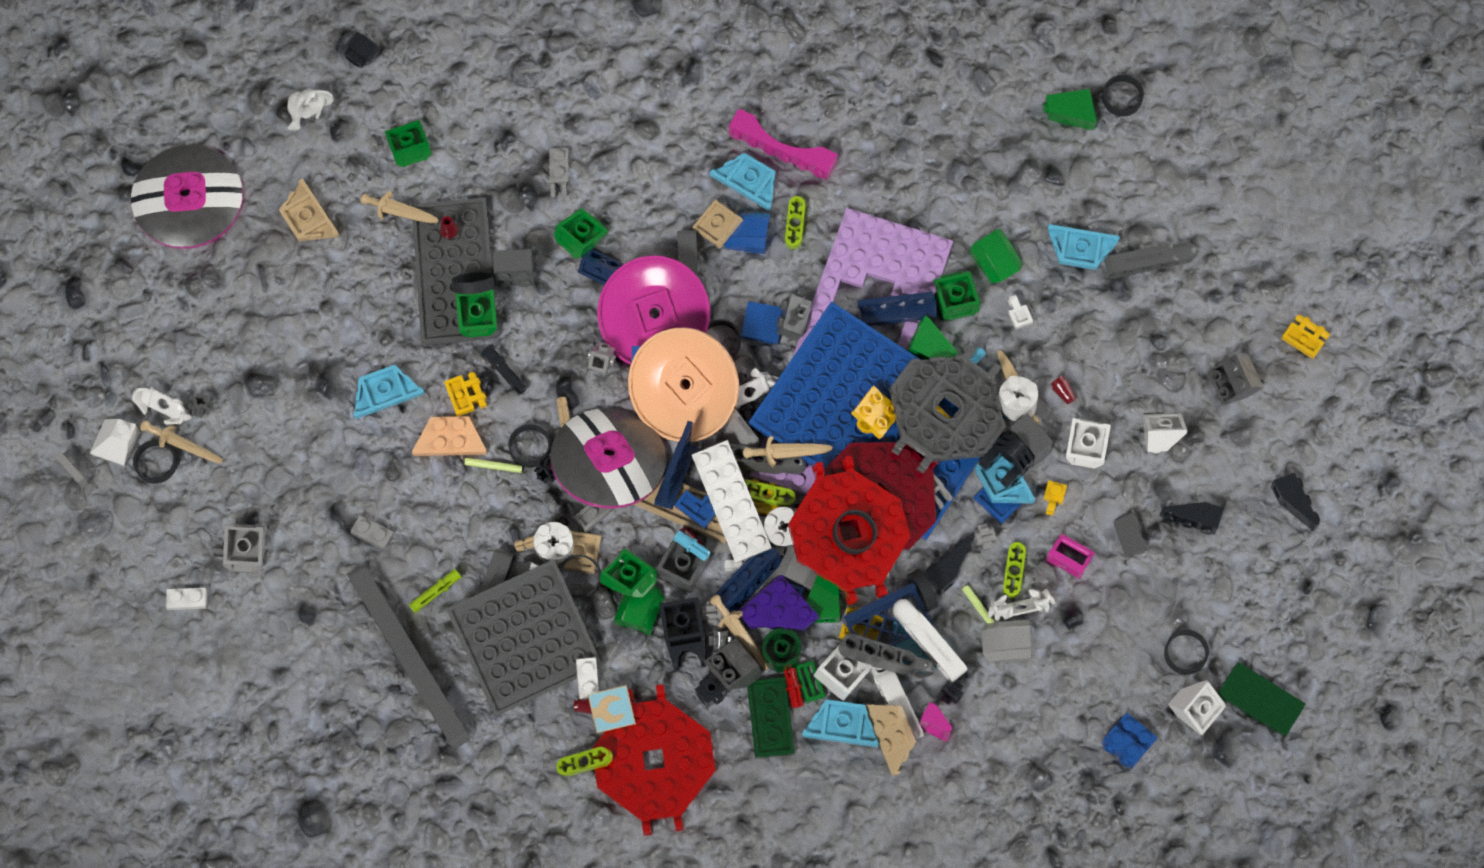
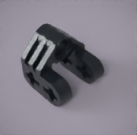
(1015, 453)

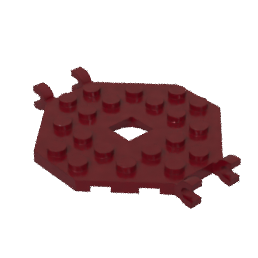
(899, 477)

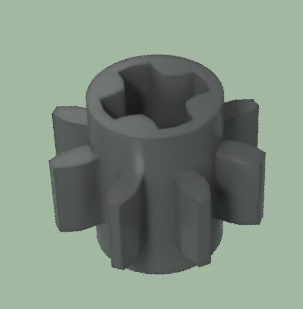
(199, 405)
(719, 638)

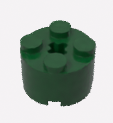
(785, 640)

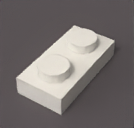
(186, 599)
(586, 676)

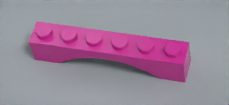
(815, 160)

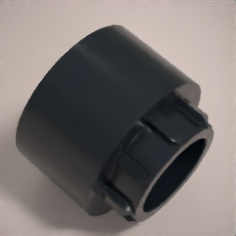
(360, 50)

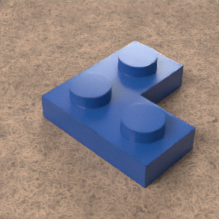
(699, 511)

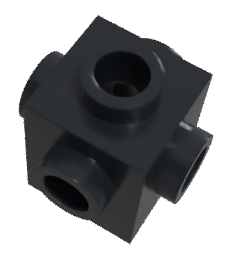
(707, 696)

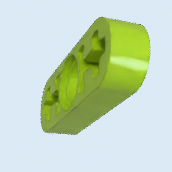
(792, 215)
(772, 501)
(1021, 557)
(592, 764)

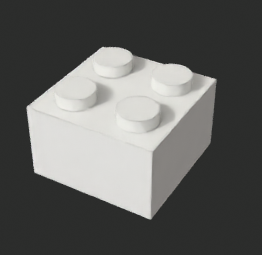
(841, 674)

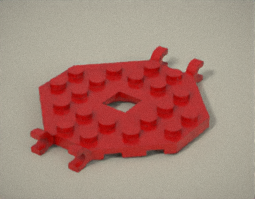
(814, 521)
(659, 791)

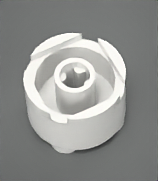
(1018, 398)
(774, 523)
(553, 532)

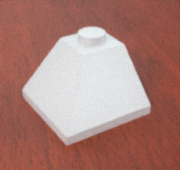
(1163, 431)
(115, 441)
(1197, 706)

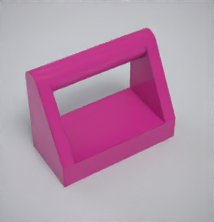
(1066, 563)
(935, 723)

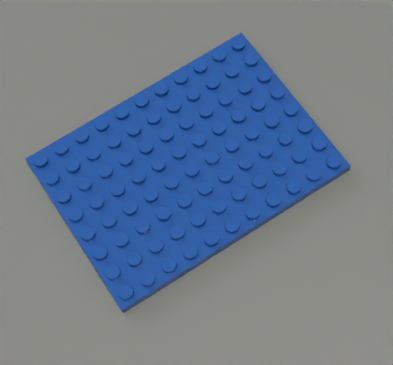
(829, 380)

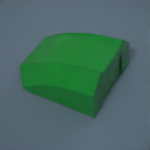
(408, 143)
(579, 233)
(995, 256)
(957, 295)
(476, 314)
(629, 575)
(640, 612)

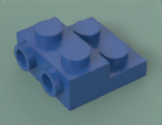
(1128, 741)

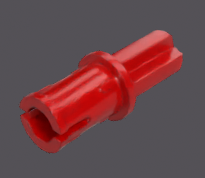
(793, 688)

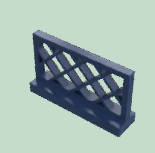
(676, 470)
(882, 605)

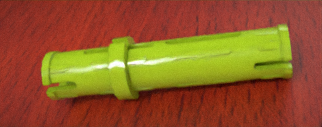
(434, 591)

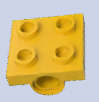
(874, 413)

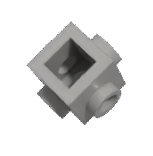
(601, 357)

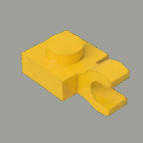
(1054, 495)

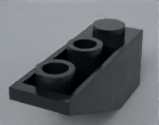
(1292, 497)
(1194, 515)
(945, 572)

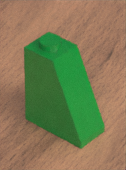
(1071, 108)
(930, 342)
(825, 601)

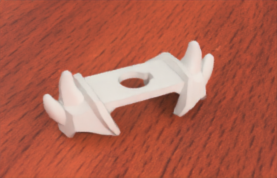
(762, 385)
(150, 398)
(1037, 602)

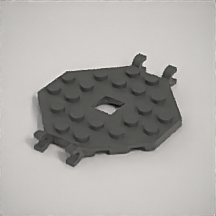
(966, 386)

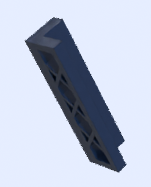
(599, 268)
(900, 308)
(748, 579)

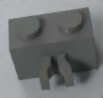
(793, 317)

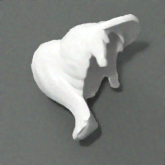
(307, 104)

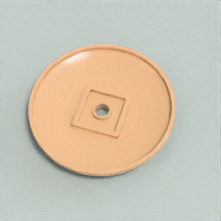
(658, 388)

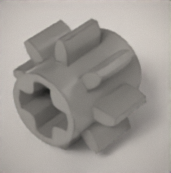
(984, 536)
(711, 614)

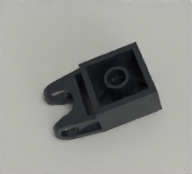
(687, 637)

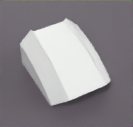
(1087, 443)

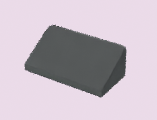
(1129, 535)

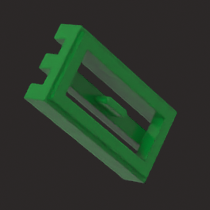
(814, 697)

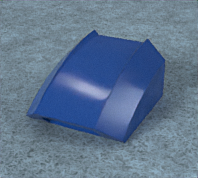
(750, 234)

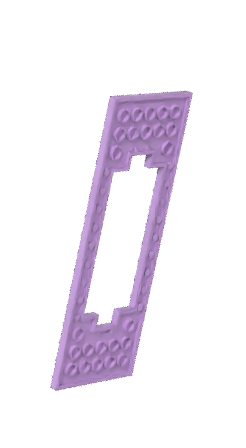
(882, 251)

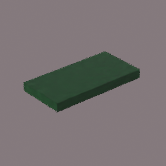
(1261, 699)
(770, 718)

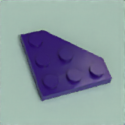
(778, 607)

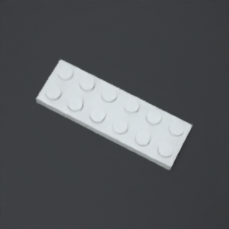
(731, 501)

